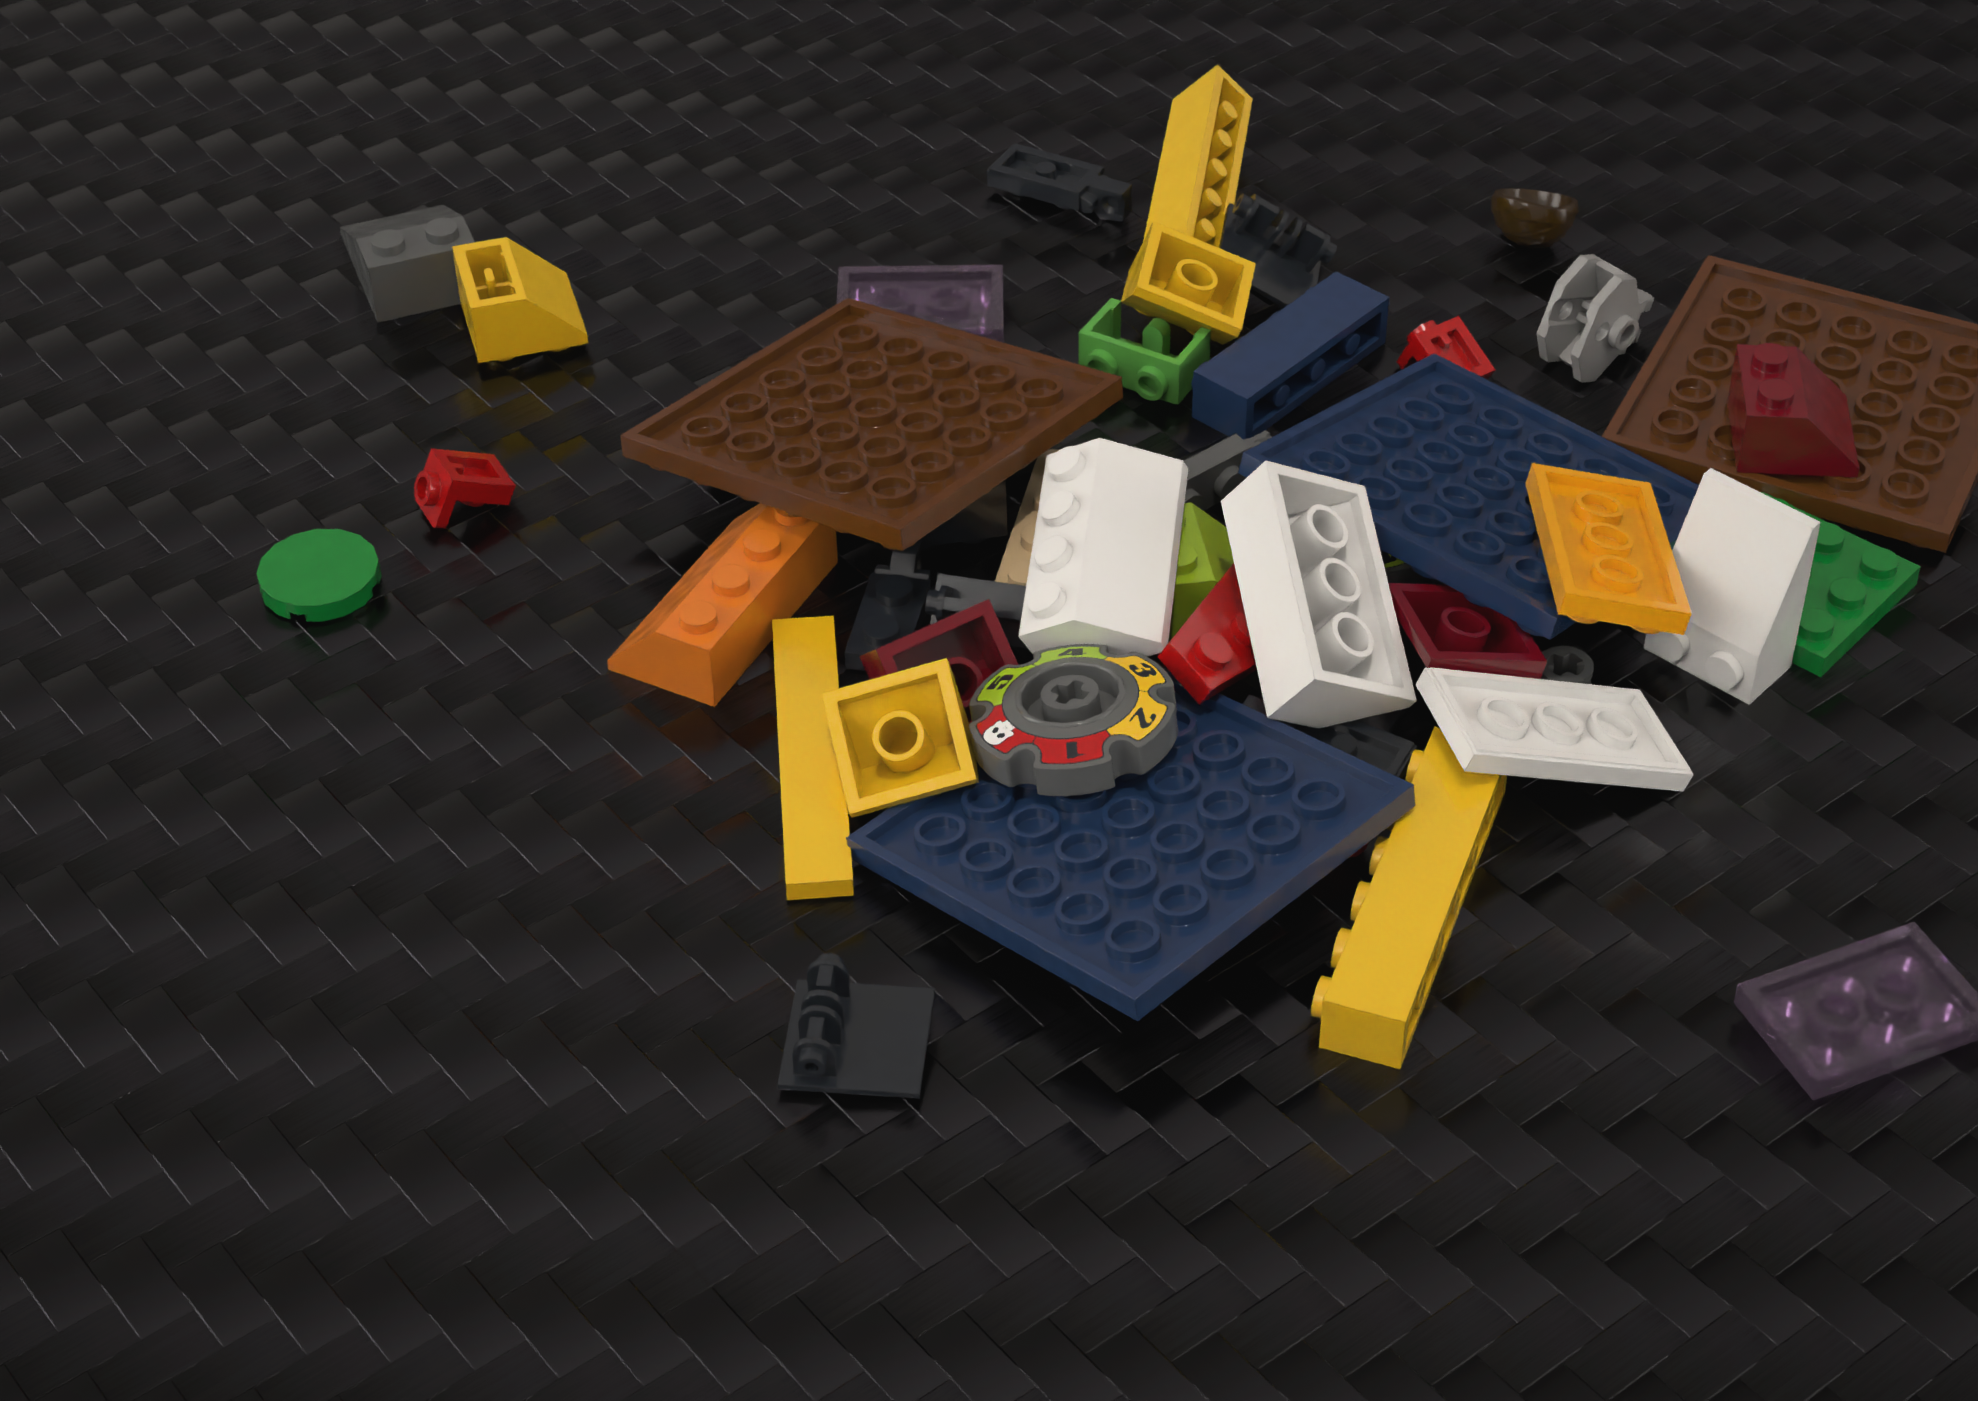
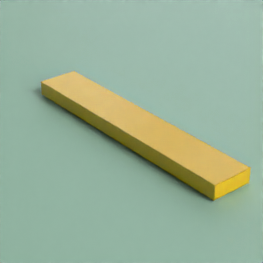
(811, 785)

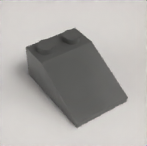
(407, 260)

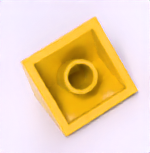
(900, 737)

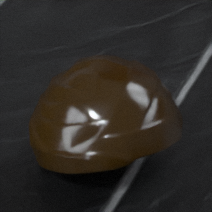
(1533, 216)

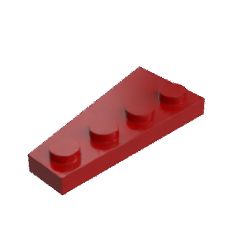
(1213, 643)

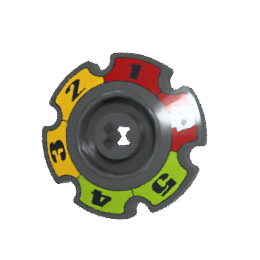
(1073, 719)

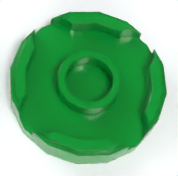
(319, 574)

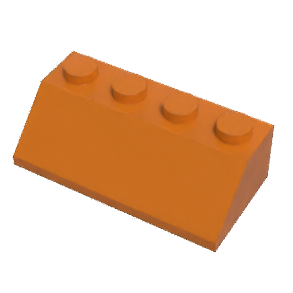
(725, 604)

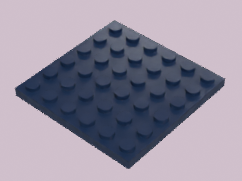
(1449, 478)
(1148, 877)

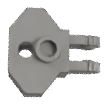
(1591, 317)

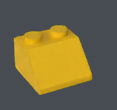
(1189, 283)

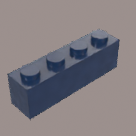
(1289, 357)

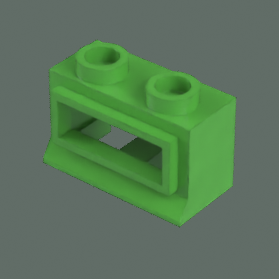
(1144, 366)

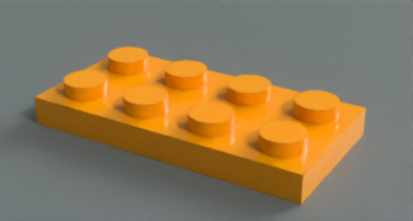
(1606, 550)

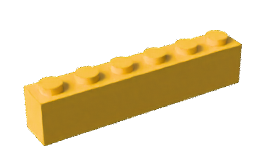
(1201, 157)
(1407, 909)

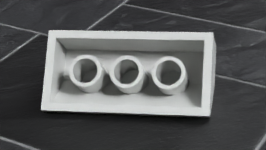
(1105, 549)
(1316, 598)

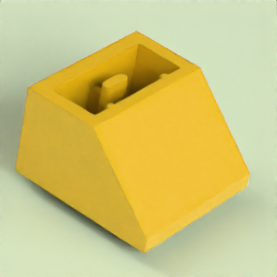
(515, 301)

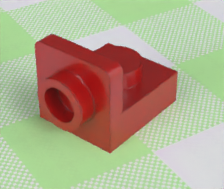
(1449, 341)
(462, 478)

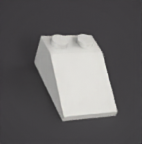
(1746, 586)

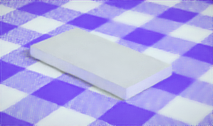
(1553, 730)

